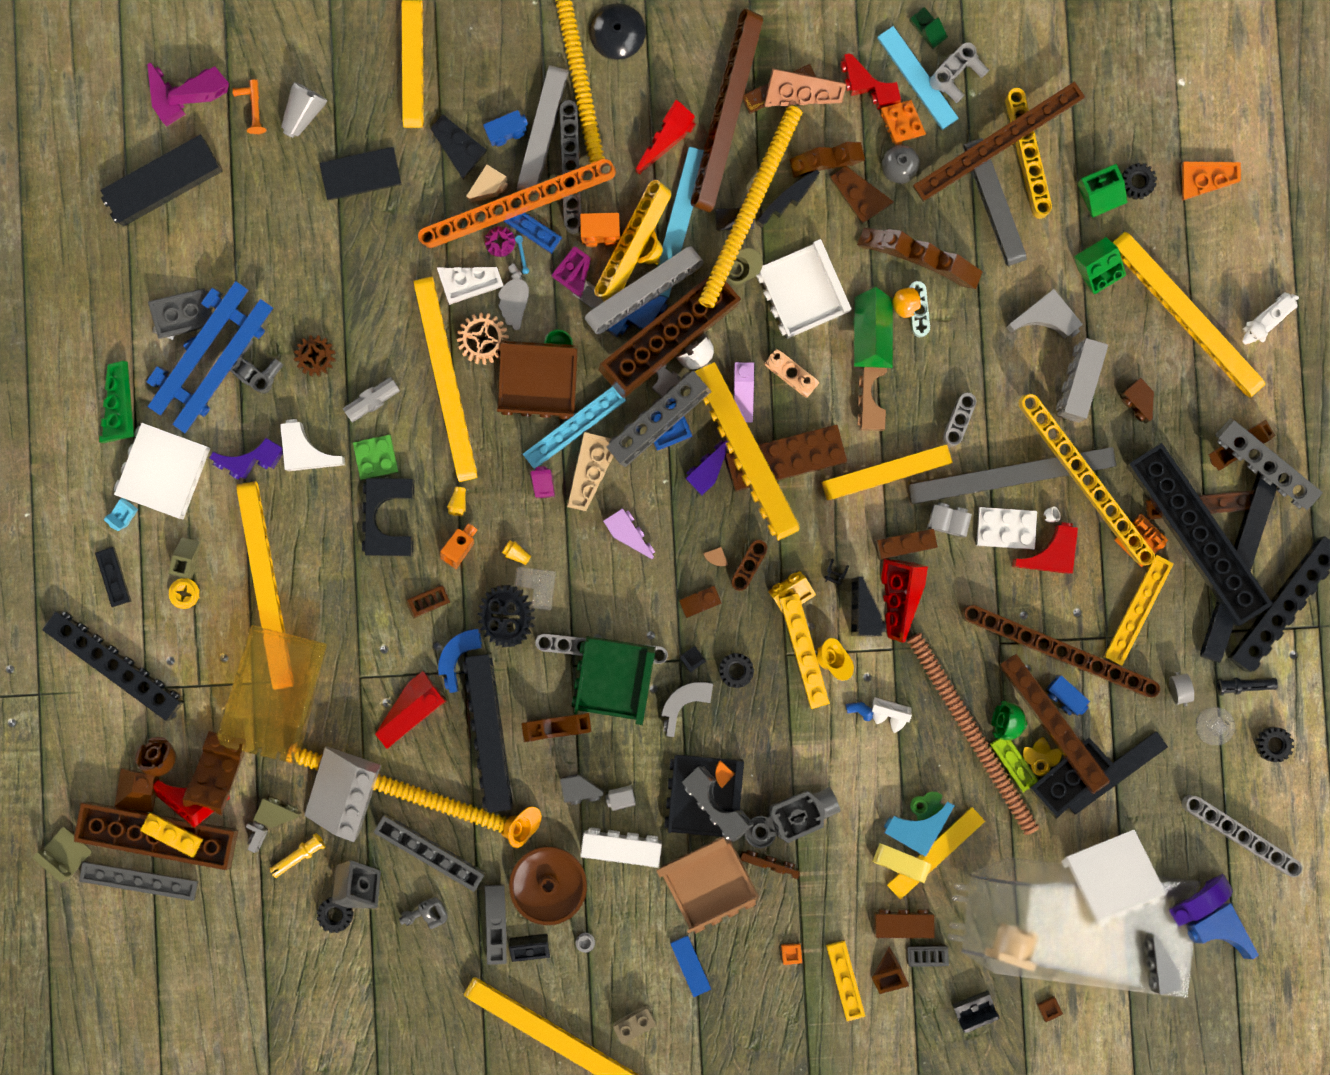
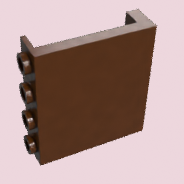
(537, 379)

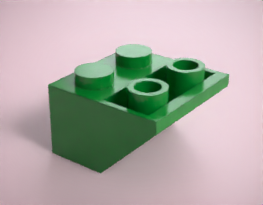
(1103, 190)
(1100, 265)

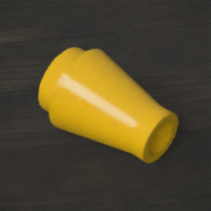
(457, 503)
(516, 552)

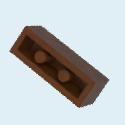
(906, 544)
(904, 924)

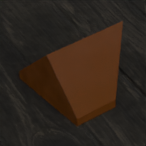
(889, 974)

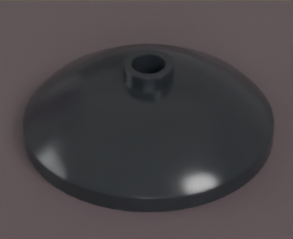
(617, 43)

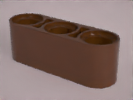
(755, 558)

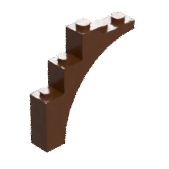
(923, 254)

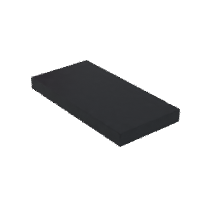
(360, 173)

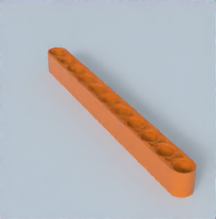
(525, 206)

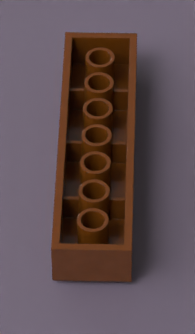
(665, 338)
(121, 827)

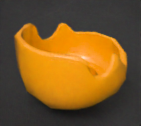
(906, 302)

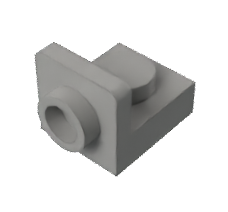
(256, 840)

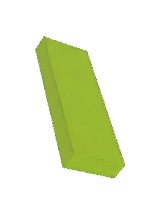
(1014, 763)

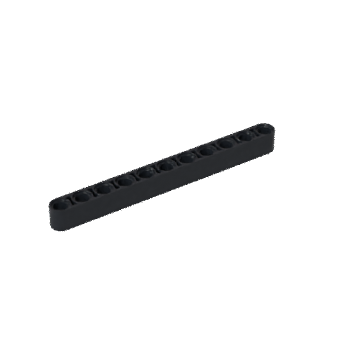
(1246, 546)

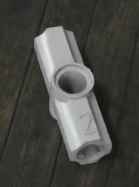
(371, 399)

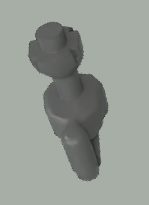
(424, 910)

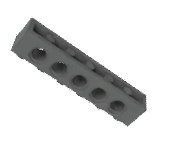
(669, 417)
(1308, 492)
(429, 852)

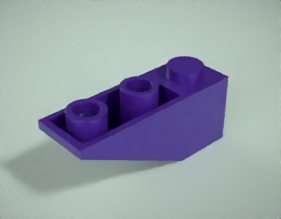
(706, 474)

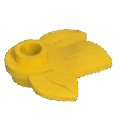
(1041, 754)

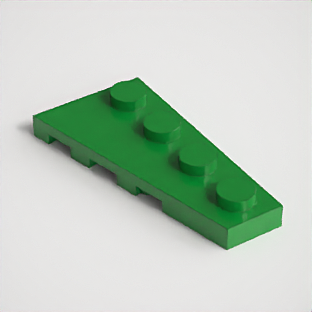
(118, 409)

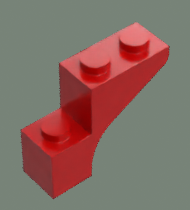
(860, 82)

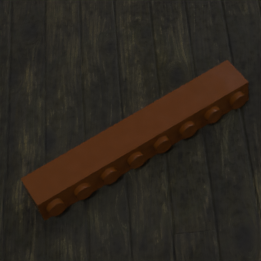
(1054, 724)

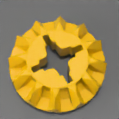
(180, 585)

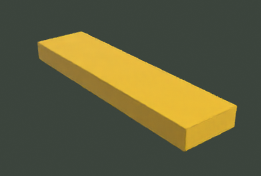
(845, 980)

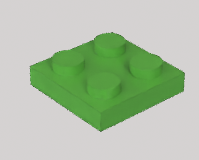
(375, 457)

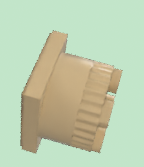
(1014, 946)

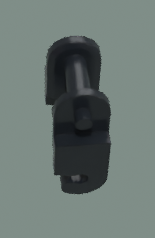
(841, 576)

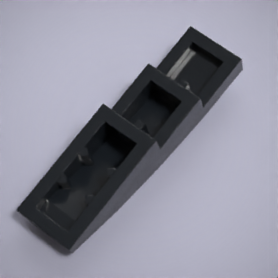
(792, 195)

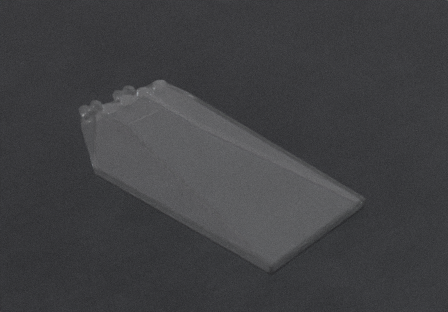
(1068, 948)

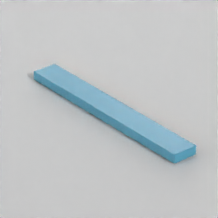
(681, 210)

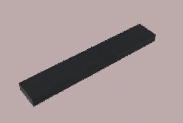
(1125, 766)

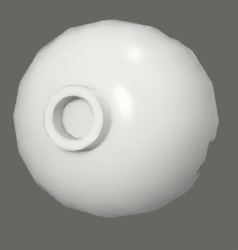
(697, 354)

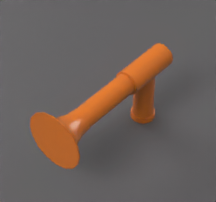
(256, 127)

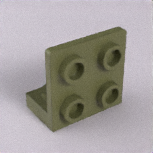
(62, 855)

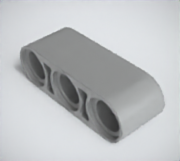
(966, 413)

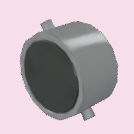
(1181, 689)

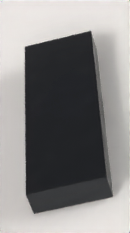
(113, 577)

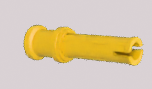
(305, 851)

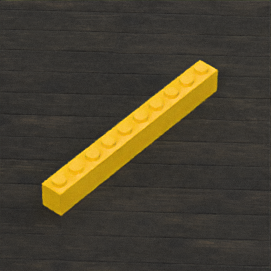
(747, 454)

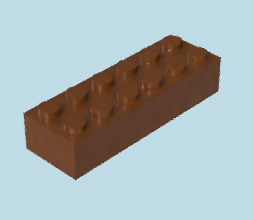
(796, 455)

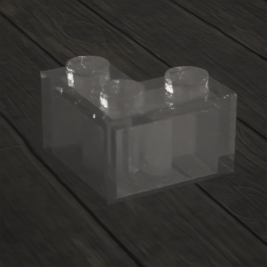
(543, 584)

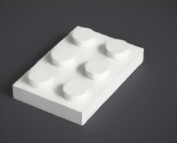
(1006, 528)

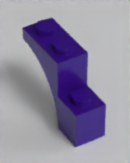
(267, 455)

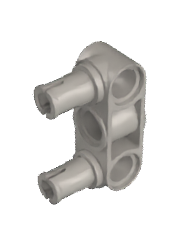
(953, 67)

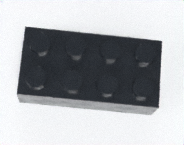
(1063, 786)

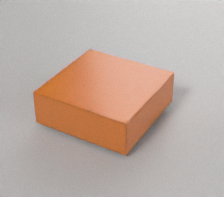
(791, 953)

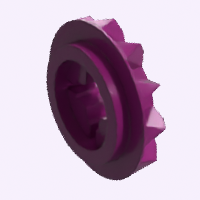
(494, 248)

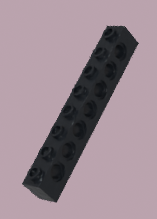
(56, 629)
(1240, 654)

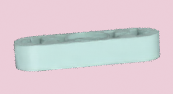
(925, 322)

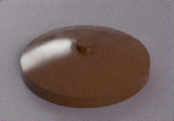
(548, 885)

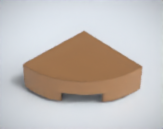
(716, 557)

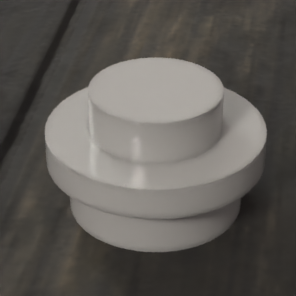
(585, 942)

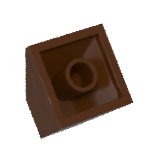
(136, 790)

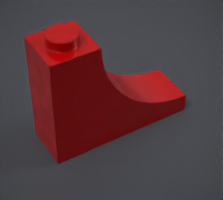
(1057, 555)
(173, 798)

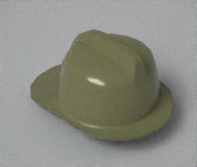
(745, 267)

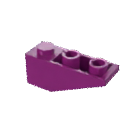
(203, 88)
(159, 95)
(543, 482)

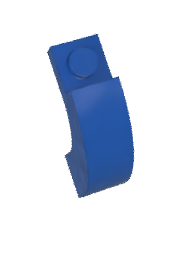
(452, 651)

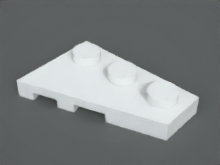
(468, 282)

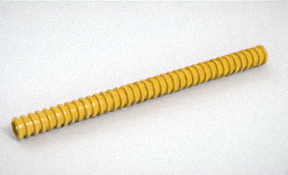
(580, 81)
(750, 206)
(421, 796)

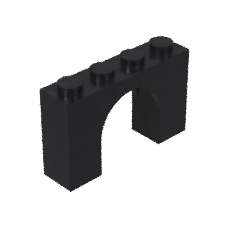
(377, 493)

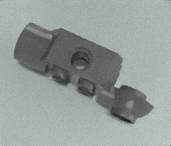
(794, 817)

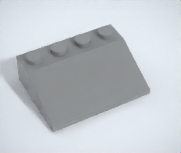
(342, 793)

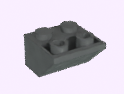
(579, 787)

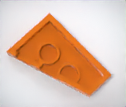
(1208, 176)

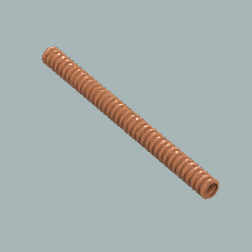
(973, 735)

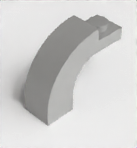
(688, 693)

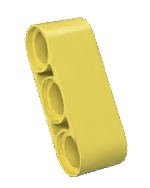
(901, 863)

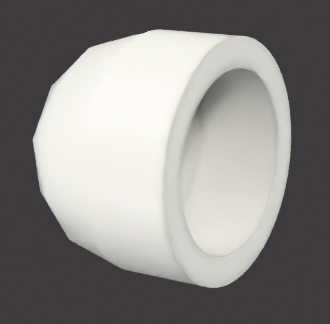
(1052, 515)

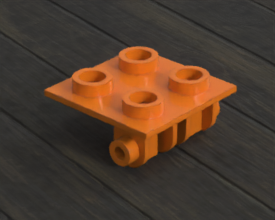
(902, 122)
(1150, 534)

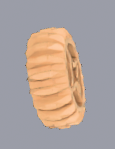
(474, 335)

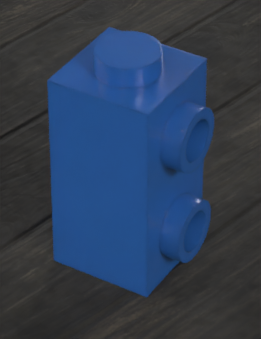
(505, 128)
(1067, 695)

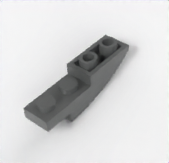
(495, 924)

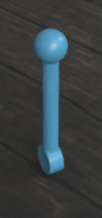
(525, 270)

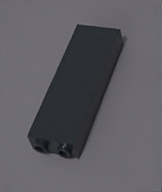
(160, 181)

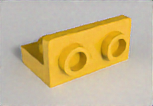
(794, 584)

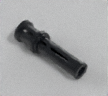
(1238, 686)

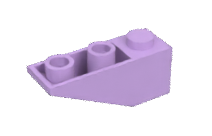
(623, 530)

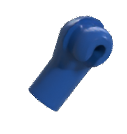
(861, 708)

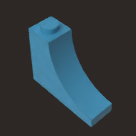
(918, 834)

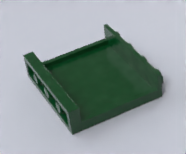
(614, 678)

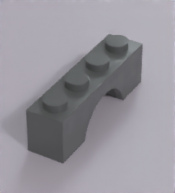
(701, 786)

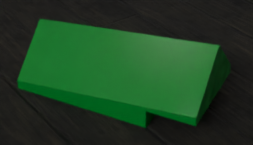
(873, 329)

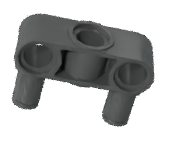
(251, 375)

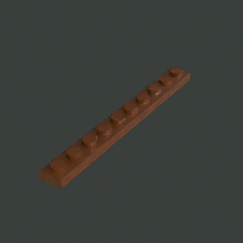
(999, 141)

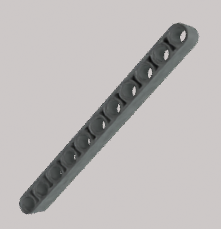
(1005, 476)

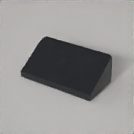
(726, 217)
(529, 947)

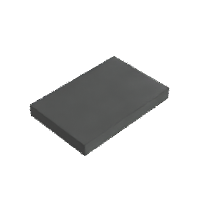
(179, 313)

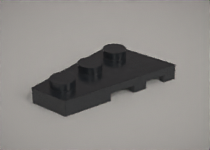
(458, 145)

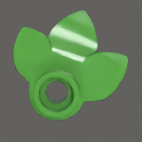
(931, 805)

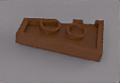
(769, 861)

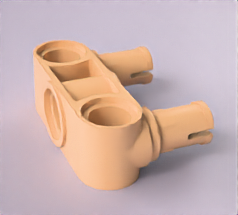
(802, 382)

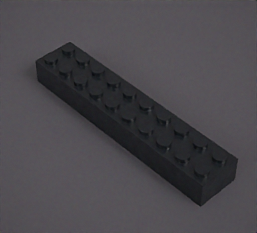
(1199, 535)

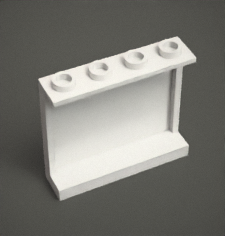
(803, 290)
(161, 471)
(1115, 877)

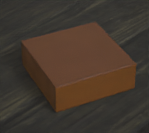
(1049, 1009)

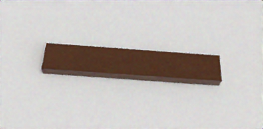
(1215, 503)

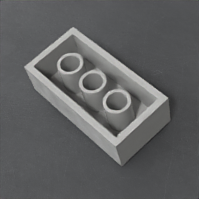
(1082, 380)

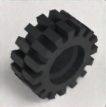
(1149, 180)
(736, 682)
(1285, 739)
(332, 926)

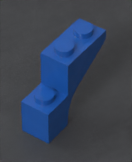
(641, 317)

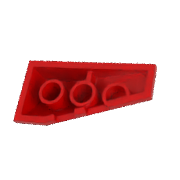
(903, 591)

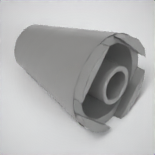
(301, 109)

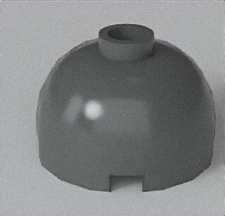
(900, 164)

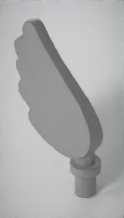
(514, 298)

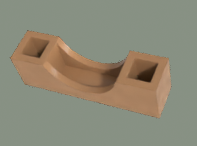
(872, 416)

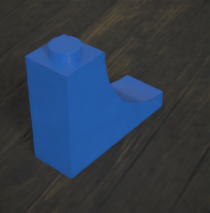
(1222, 925)

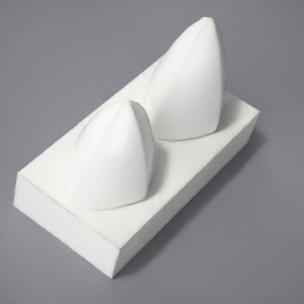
(899, 713)

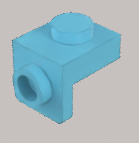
(121, 515)

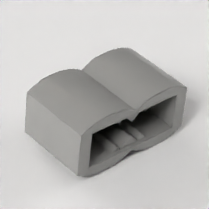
(948, 520)
(620, 798)

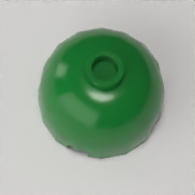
(1008, 721)

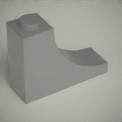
(1052, 313)

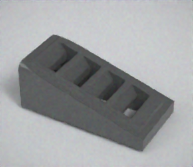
(935, 948)

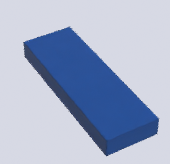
(534, 231)
(690, 966)

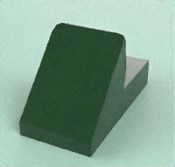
(929, 28)

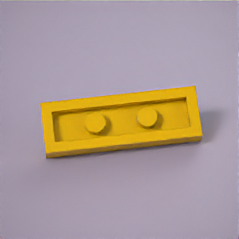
(171, 834)

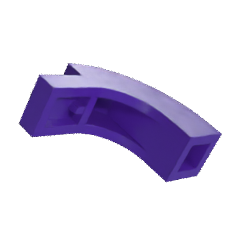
(1204, 902)

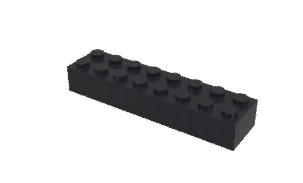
(489, 733)

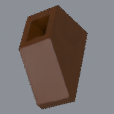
(1140, 399)

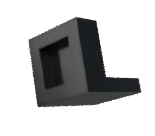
(692, 658)

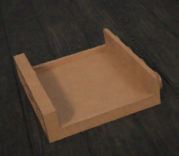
(709, 884)

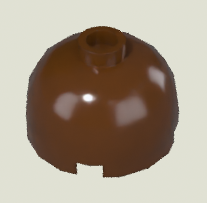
(156, 757)

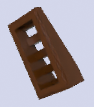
(410, 602)

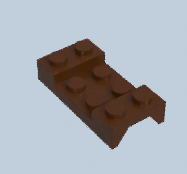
(214, 775)

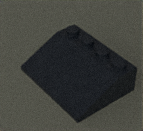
(865, 615)

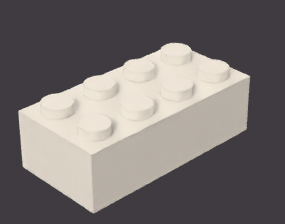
(621, 848)

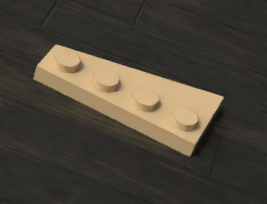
(589, 470)

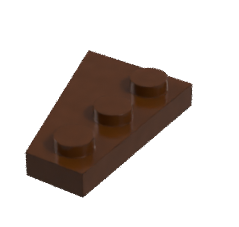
(860, 195)

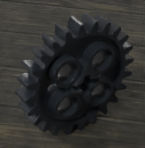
(506, 634)

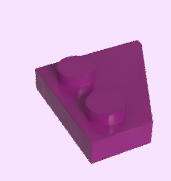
(573, 271)

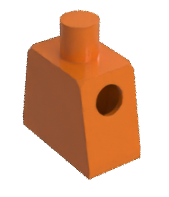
(455, 553)

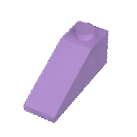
(744, 389)

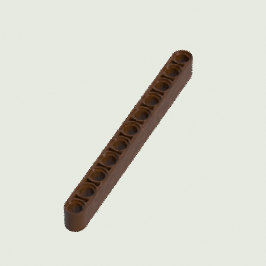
(726, 110)
(1070, 651)

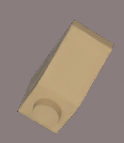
(487, 185)

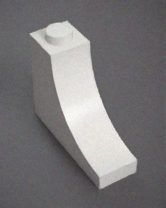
(300, 453)

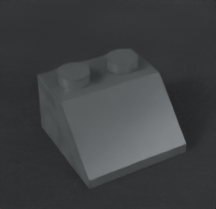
(356, 885)

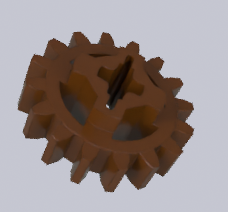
(323, 354)

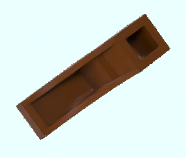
(826, 158)
(1223, 457)

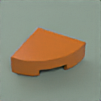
(723, 773)

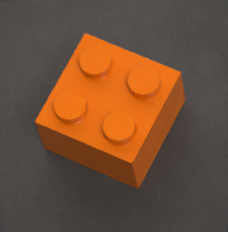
(600, 229)

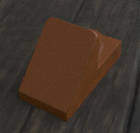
(700, 601)

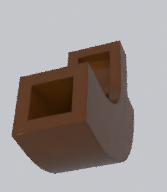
(556, 727)

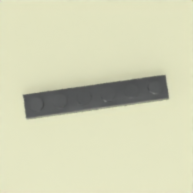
(138, 881)

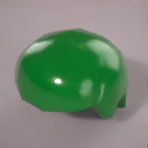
(558, 337)

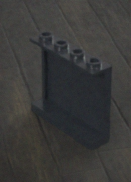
(684, 812)

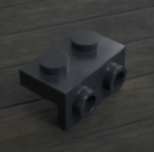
(975, 1011)

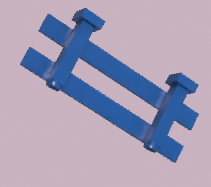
(172, 385)

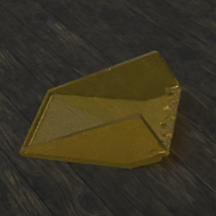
(272, 694)

